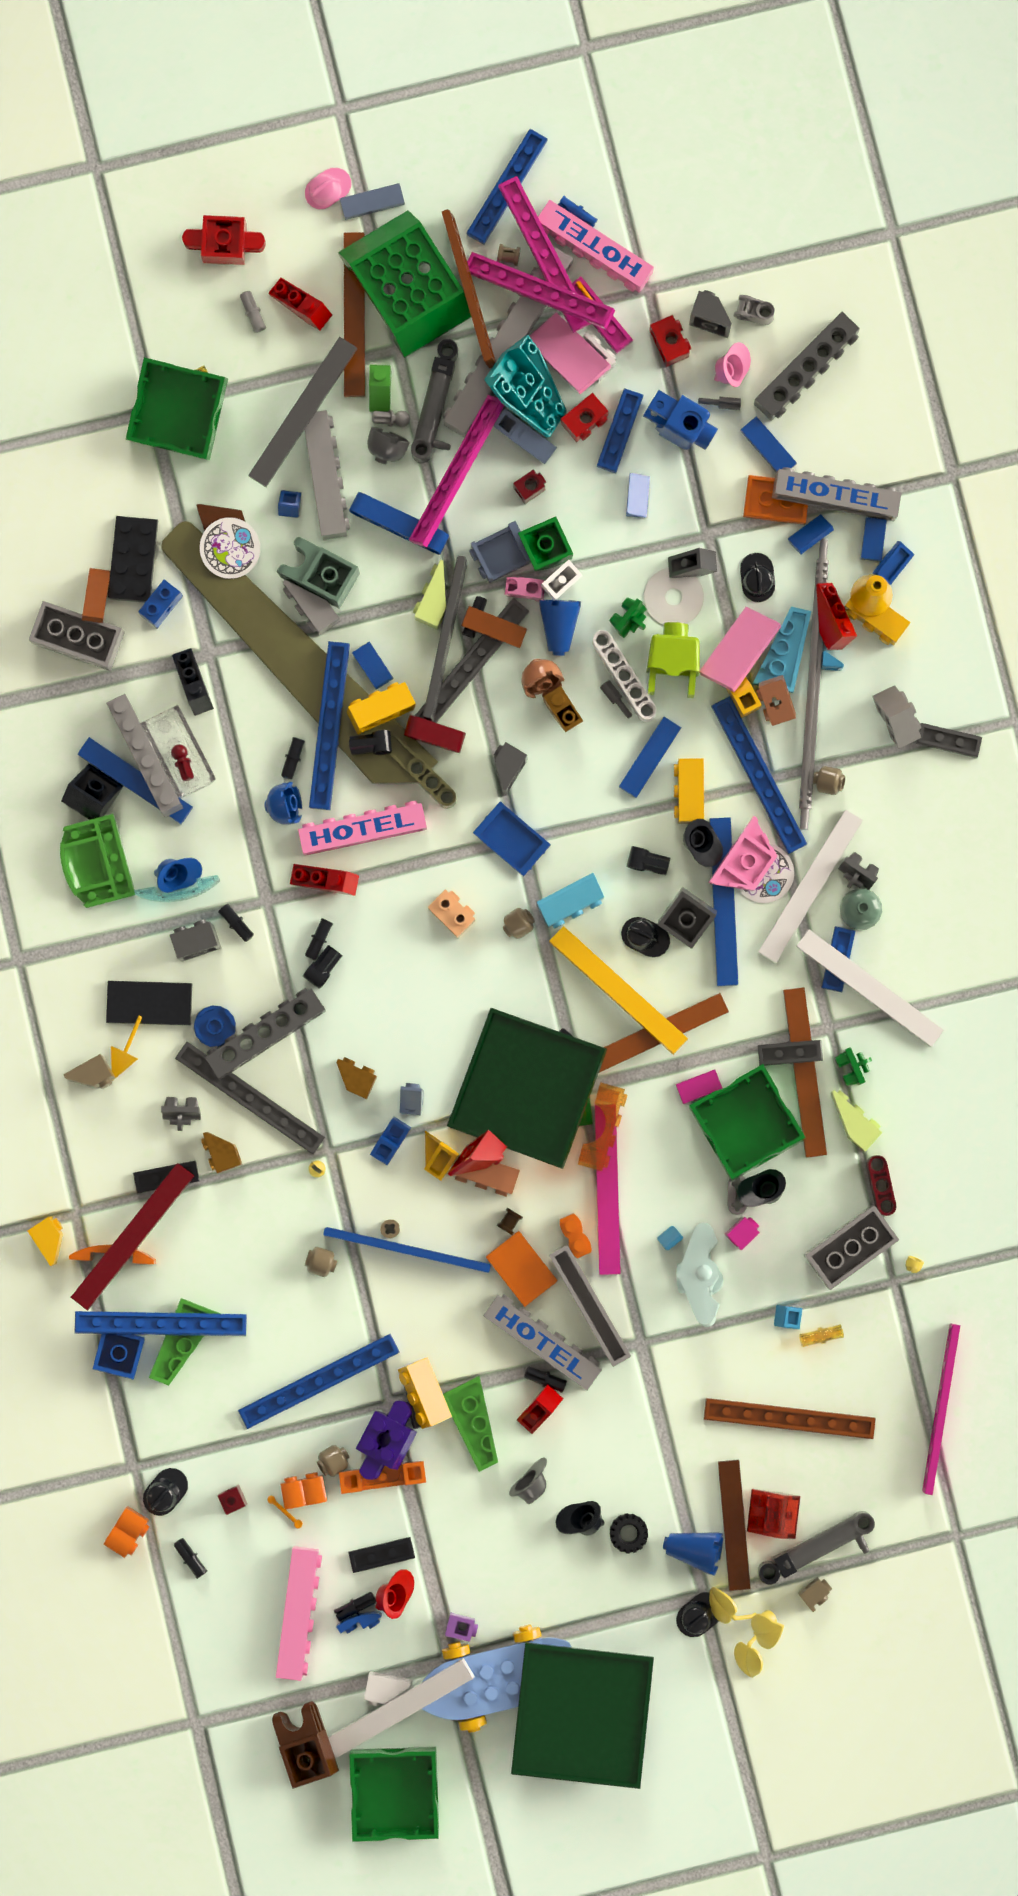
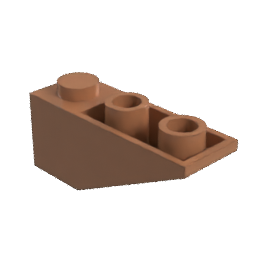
(496, 1176)

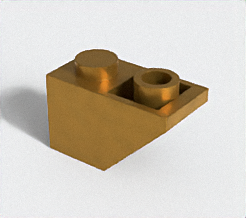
(562, 709)
(355, 1079)
(223, 1153)

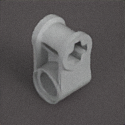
(753, 310)

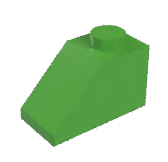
(380, 388)

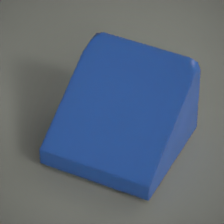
(289, 503)

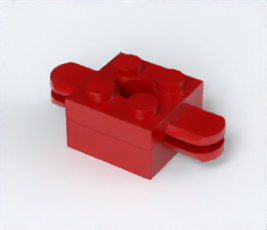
(224, 240)

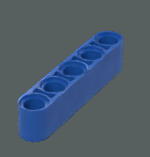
(393, 520)

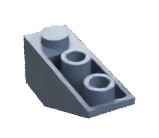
(524, 436)
(411, 1099)

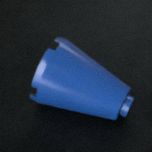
(559, 623)
(696, 1549)

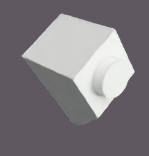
(561, 580)
(384, 1687)

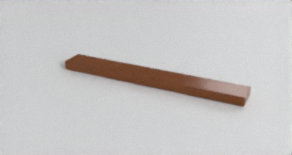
(469, 288)
(354, 326)
(683, 1021)
(805, 1075)
(789, 1418)

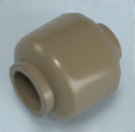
(829, 780)
(518, 923)
(320, 1262)
(333, 1460)

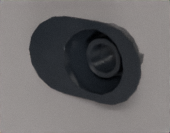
(757, 577)
(703, 843)
(645, 937)
(761, 1188)
(165, 1491)
(580, 1518)
(696, 1616)

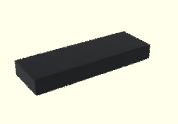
(151, 1179)
(381, 1554)

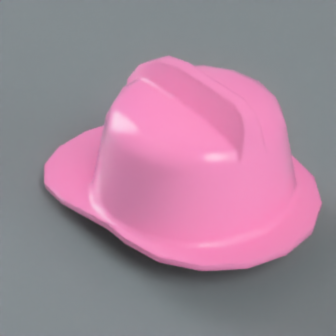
(327, 188)
(733, 366)

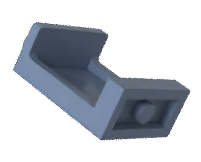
(500, 553)

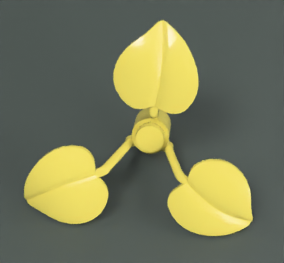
(764, 1625)

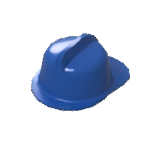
(177, 874)

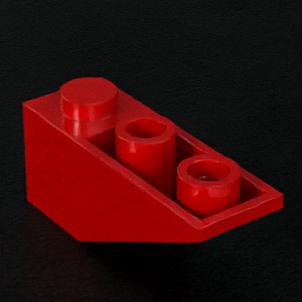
(301, 303)
(833, 620)
(324, 879)

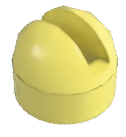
(320, 1165)
(914, 1264)

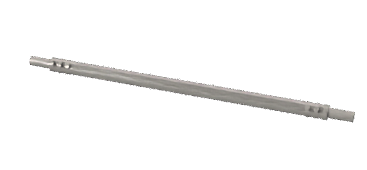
(813, 692)

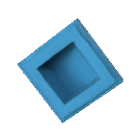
(830, 662)
(669, 1238)
(788, 1317)

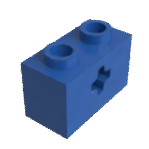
(160, 603)

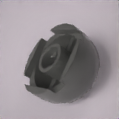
(386, 445)

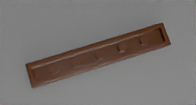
(734, 1525)

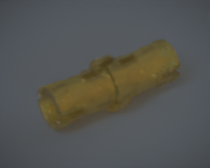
(821, 1335)

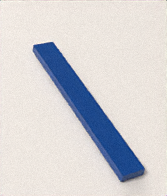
(329, 725)
(759, 775)
(725, 919)
(406, 1249)
(160, 1323)
(318, 1381)

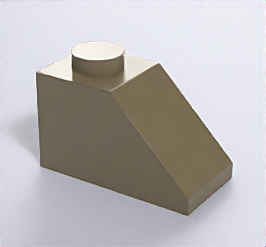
(92, 1073)

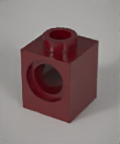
(525, 494)
(232, 1499)

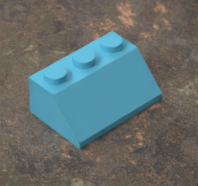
(570, 901)

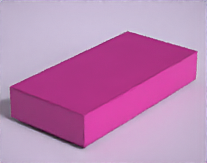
(698, 1086)

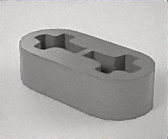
(731, 1198)

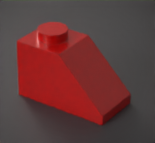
(540, 1409)

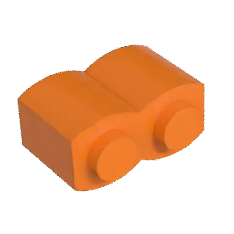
(578, 1241)
(303, 1491)
(126, 1532)

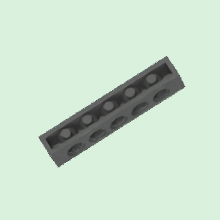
(842, 326)
(277, 1033)

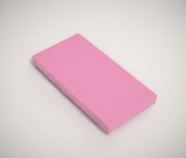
(569, 353)
(740, 649)

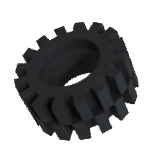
(638, 1542)

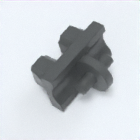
(857, 874)
(180, 1114)

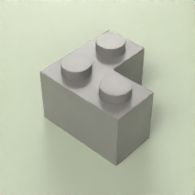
(898, 715)

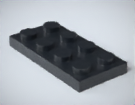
(133, 559)

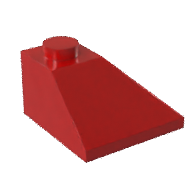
(479, 1154)

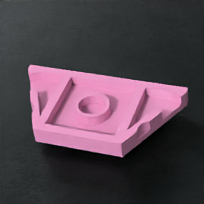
(746, 860)

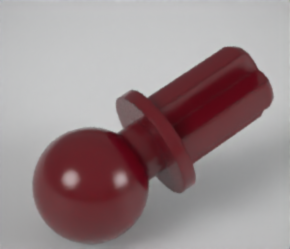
(179, 753)

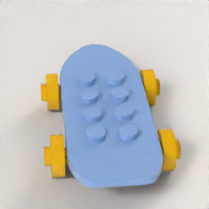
(495, 1680)

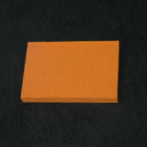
(762, 506)
(521, 1268)

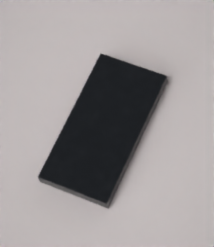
(155, 1001)

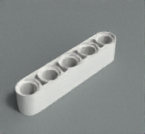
(623, 666)

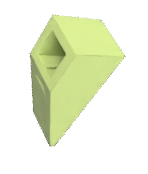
(433, 605)
(857, 1127)

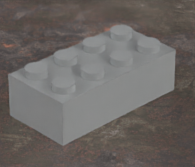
(69, 635)
(851, 1247)

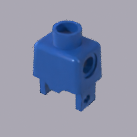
(672, 416)

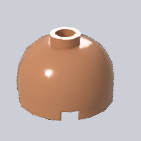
(541, 677)

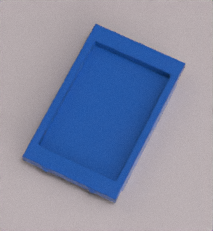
(511, 838)

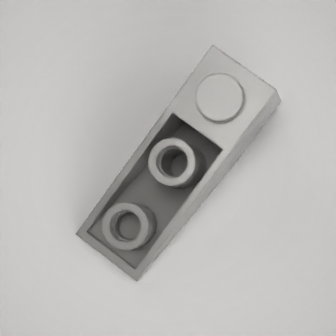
(317, 610)

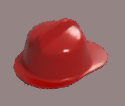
(395, 1595)

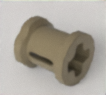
(508, 254)
(383, 1229)

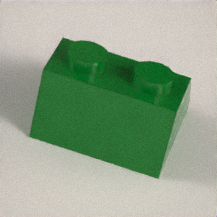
(546, 544)

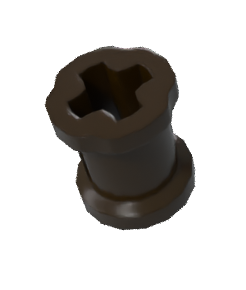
(509, 1221)

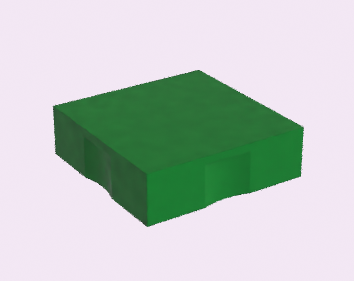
(177, 408)
(747, 1123)
(394, 1793)

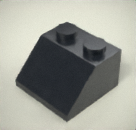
(91, 792)

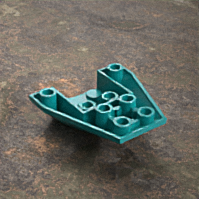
(526, 386)

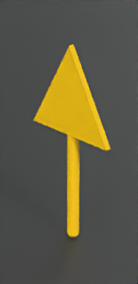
(121, 1059)

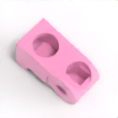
(524, 588)

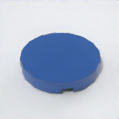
(214, 1025)

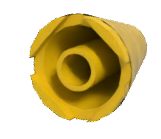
(871, 595)

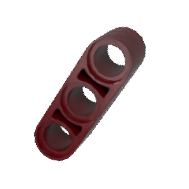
(434, 734)
(888, 1193)

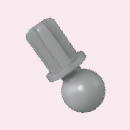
(400, 418)

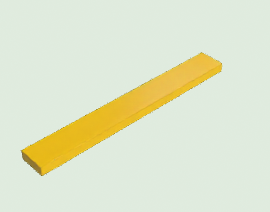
(618, 990)

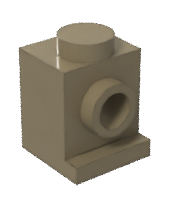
(815, 1593)

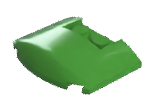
(95, 861)

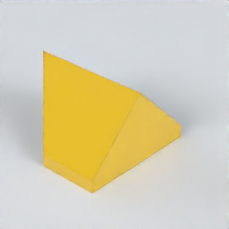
(438, 1156)

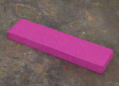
(614, 334)

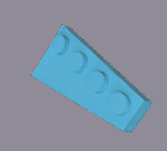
(786, 649)

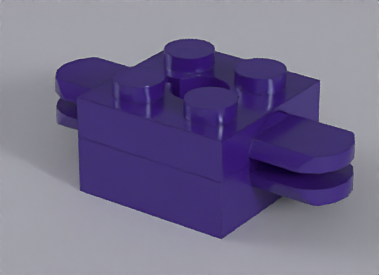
(386, 1440)

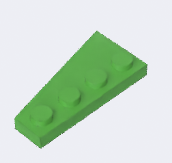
(177, 1348)
(472, 1420)

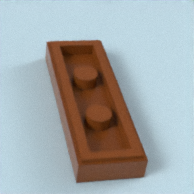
(96, 595)
(494, 627)

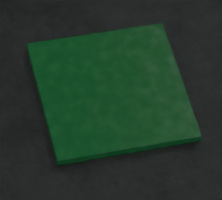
(527, 1087)
(582, 1715)

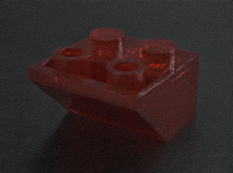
(773, 1514)

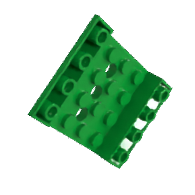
(416, 310)

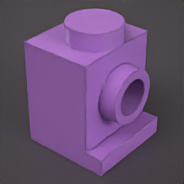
(454, 1631)

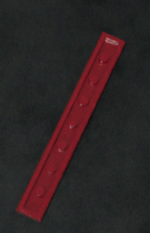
(132, 1236)

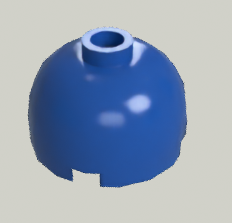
(283, 804)

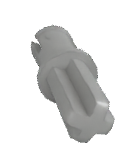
(252, 311)

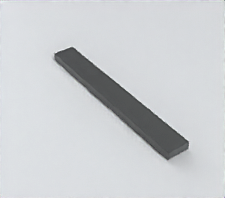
(302, 412)
(445, 638)
(473, 662)
(252, 1100)

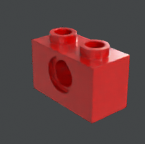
(670, 352)
(589, 406)

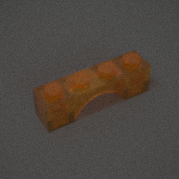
(609, 1100)

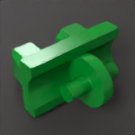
(632, 618)
(856, 1075)

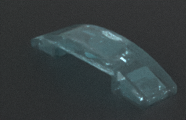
(204, 885)

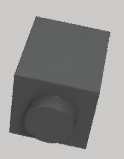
(692, 563)

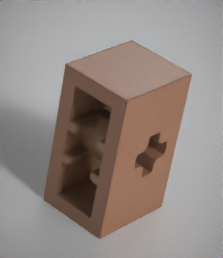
(776, 688)

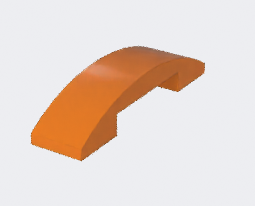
(87, 1254)
(407, 1474)

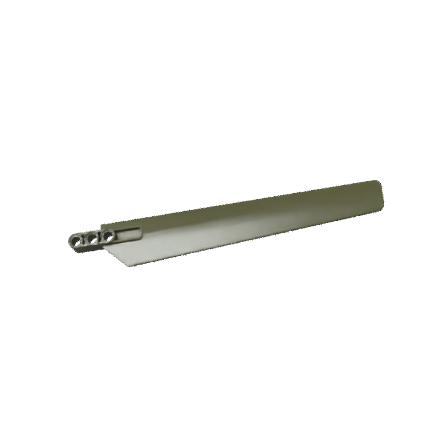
(297, 662)

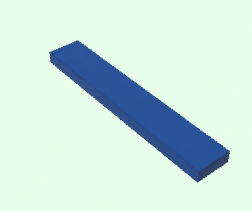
(495, 204)
(125, 775)

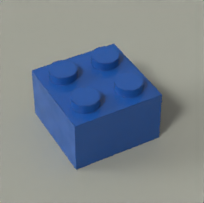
(119, 1354)

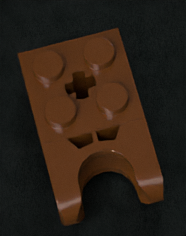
(305, 1741)

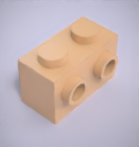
(452, 913)

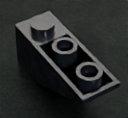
(192, 682)

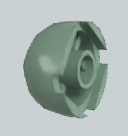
(861, 909)

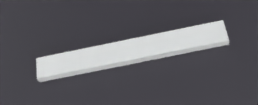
(810, 886)
(870, 988)
(400, 1707)

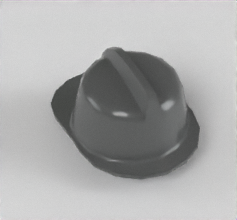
(532, 1484)

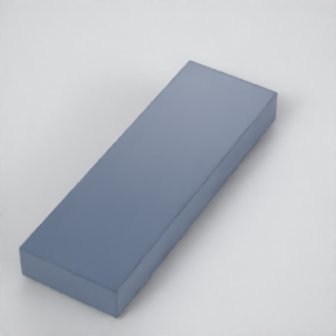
(372, 201)

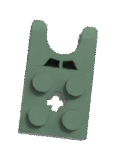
(315, 570)

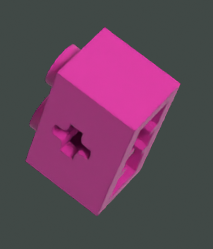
(742, 1232)

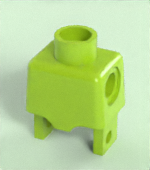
(674, 655)

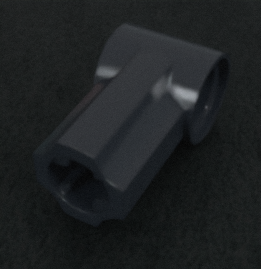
(377, 743)
(643, 859)
(320, 970)

